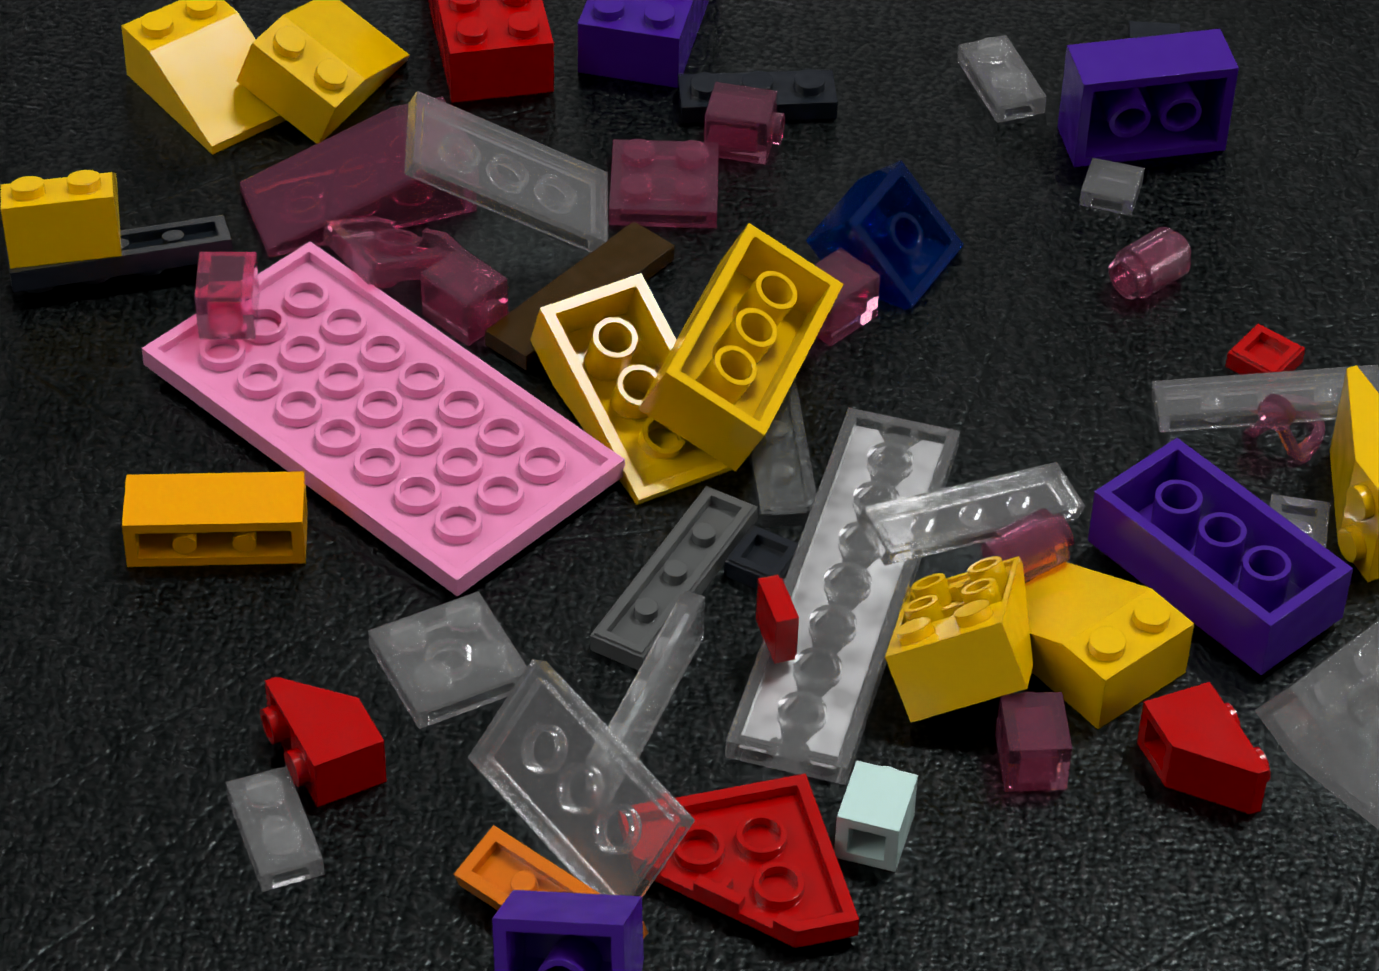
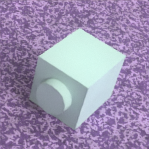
(875, 815)

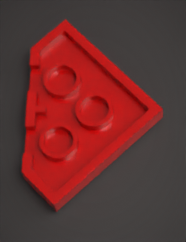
(764, 861)

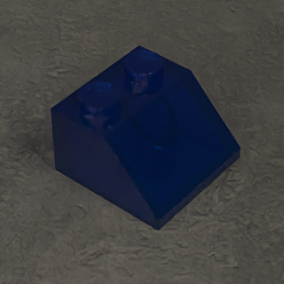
(893, 230)

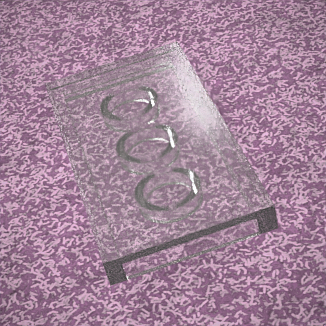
(506, 173)
(579, 786)

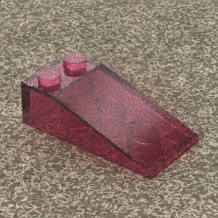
(344, 178)

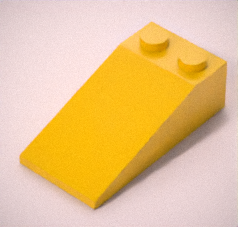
(602, 360)

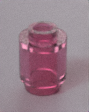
(1150, 263)
(1037, 538)

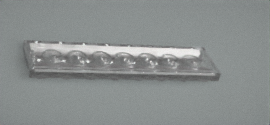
(816, 707)

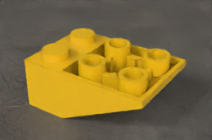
(962, 639)

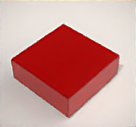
(1264, 353)
(777, 618)

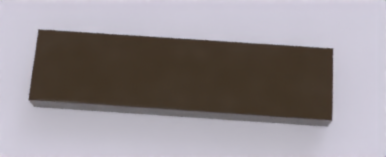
(622, 256)

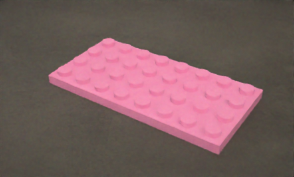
(390, 420)

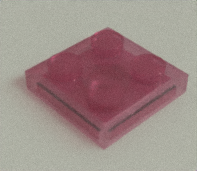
(664, 183)

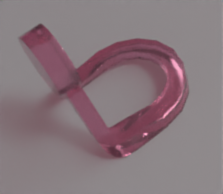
(1279, 414)

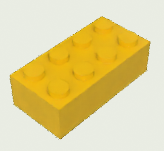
(741, 347)

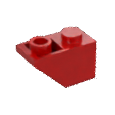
(325, 738)
(1202, 750)

